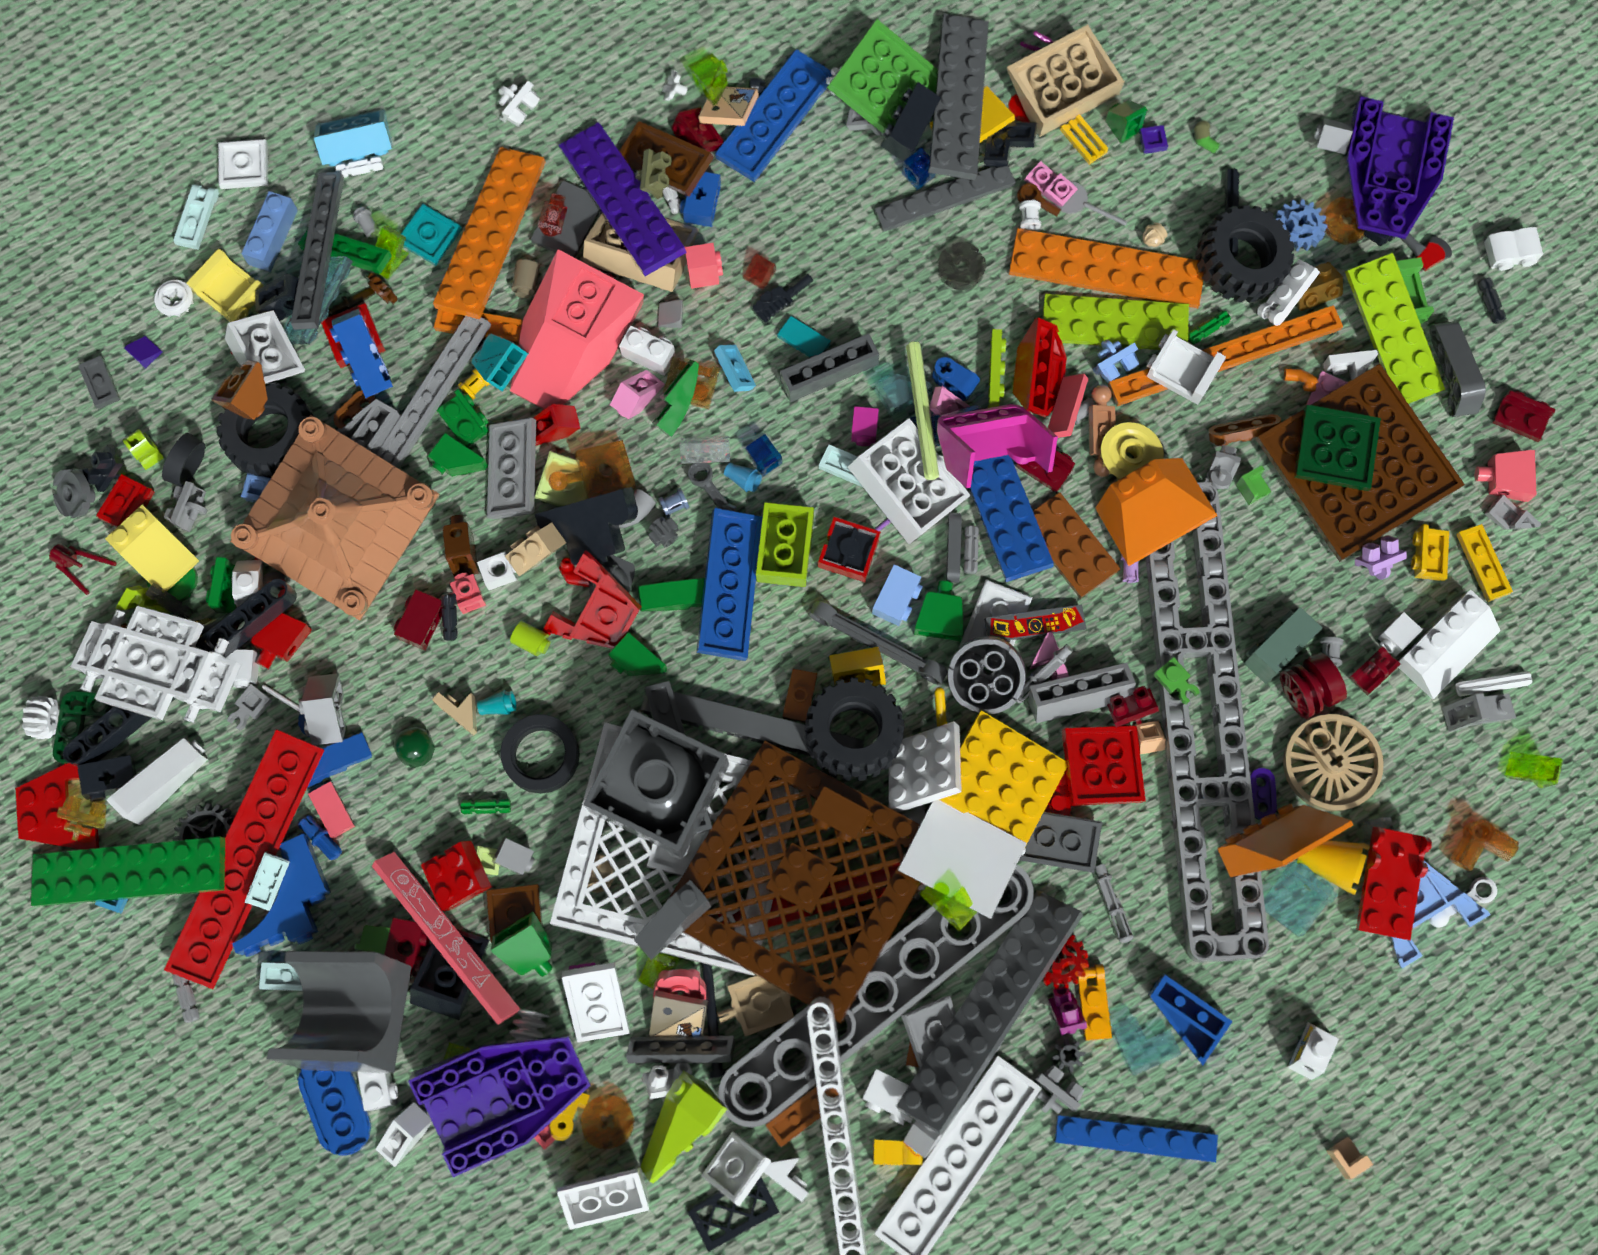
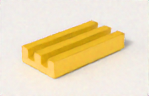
(1065, 129)

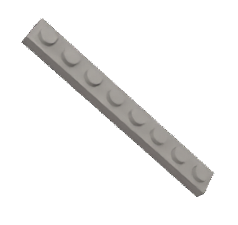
(433, 390)

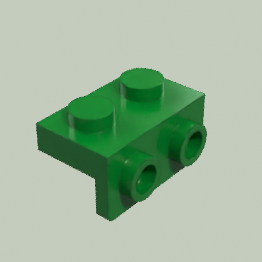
(220, 594)

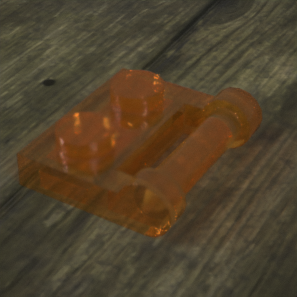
(703, 391)

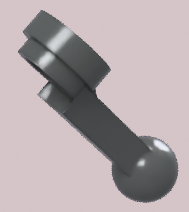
(708, 486)

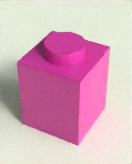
(864, 426)

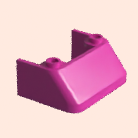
(993, 434)

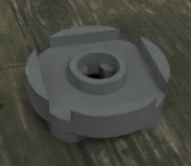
(73, 493)

